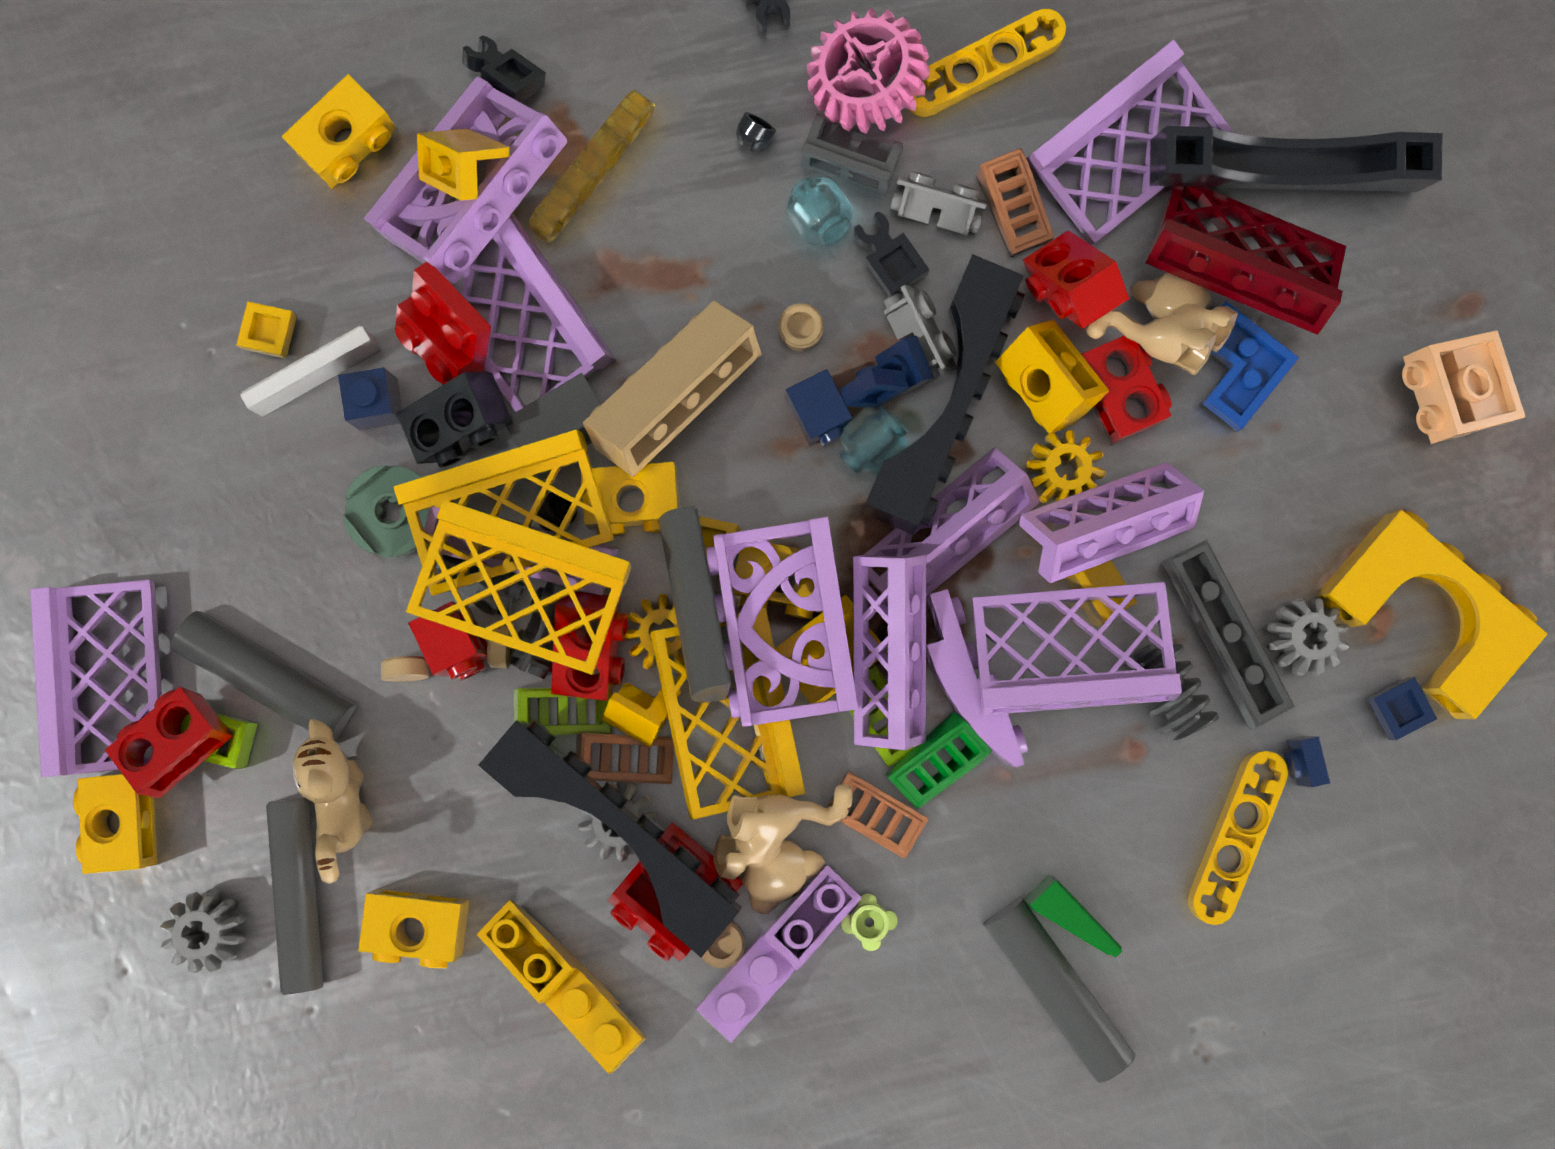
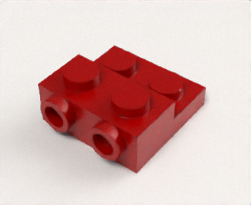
(442, 326)
(638, 904)

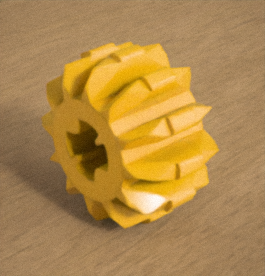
(1050, 458)
(647, 625)

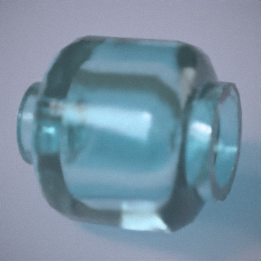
(819, 211)
(872, 439)

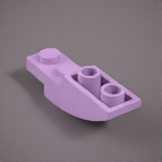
(953, 668)
(777, 953)

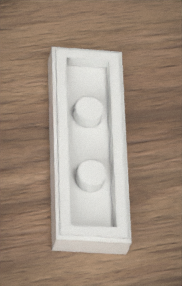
(310, 371)

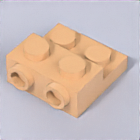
(1462, 386)

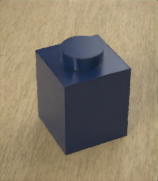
(370, 398)
(818, 408)

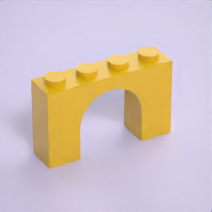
(1493, 631)

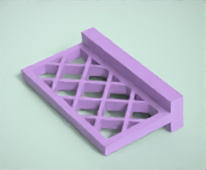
(1095, 122)
(554, 301)
(57, 671)
(1084, 689)

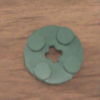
(365, 509)

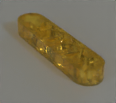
(591, 166)

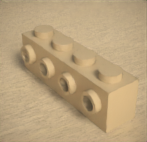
(672, 388)

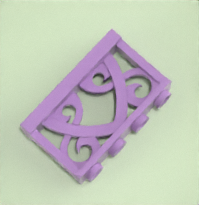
(469, 224)
(812, 562)

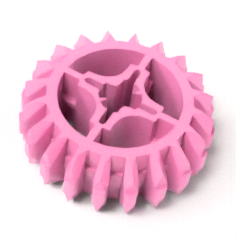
(881, 47)

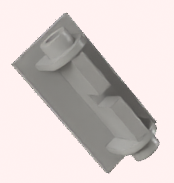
(955, 205)
(915, 317)

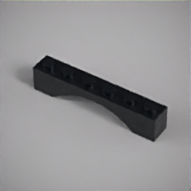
(1232, 160)
(978, 312)
(688, 900)

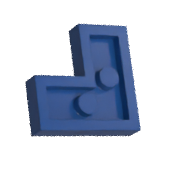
(1255, 369)

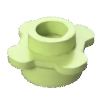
(883, 921)

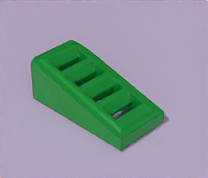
(960, 764)
(1061, 907)

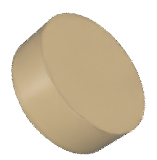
(800, 327)
(497, 654)
(404, 669)
(726, 948)

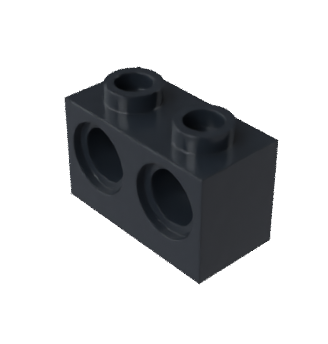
(443, 421)

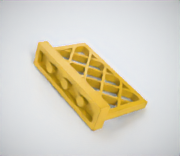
(505, 470)
(530, 546)
(773, 739)

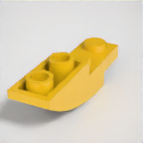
(563, 984)

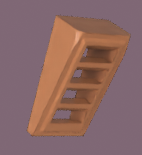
(993, 191)
(664, 758)
(868, 830)

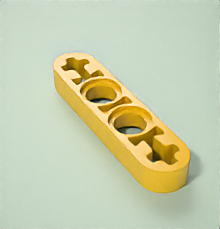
(988, 68)
(1230, 833)

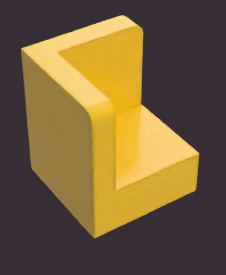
(637, 713)

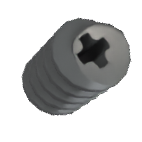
(1185, 712)

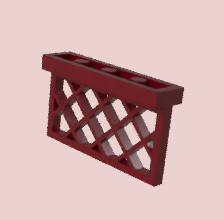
(1246, 273)

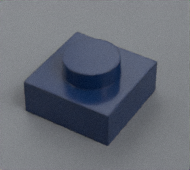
(907, 357)
(874, 387)
(1402, 708)
(1306, 761)

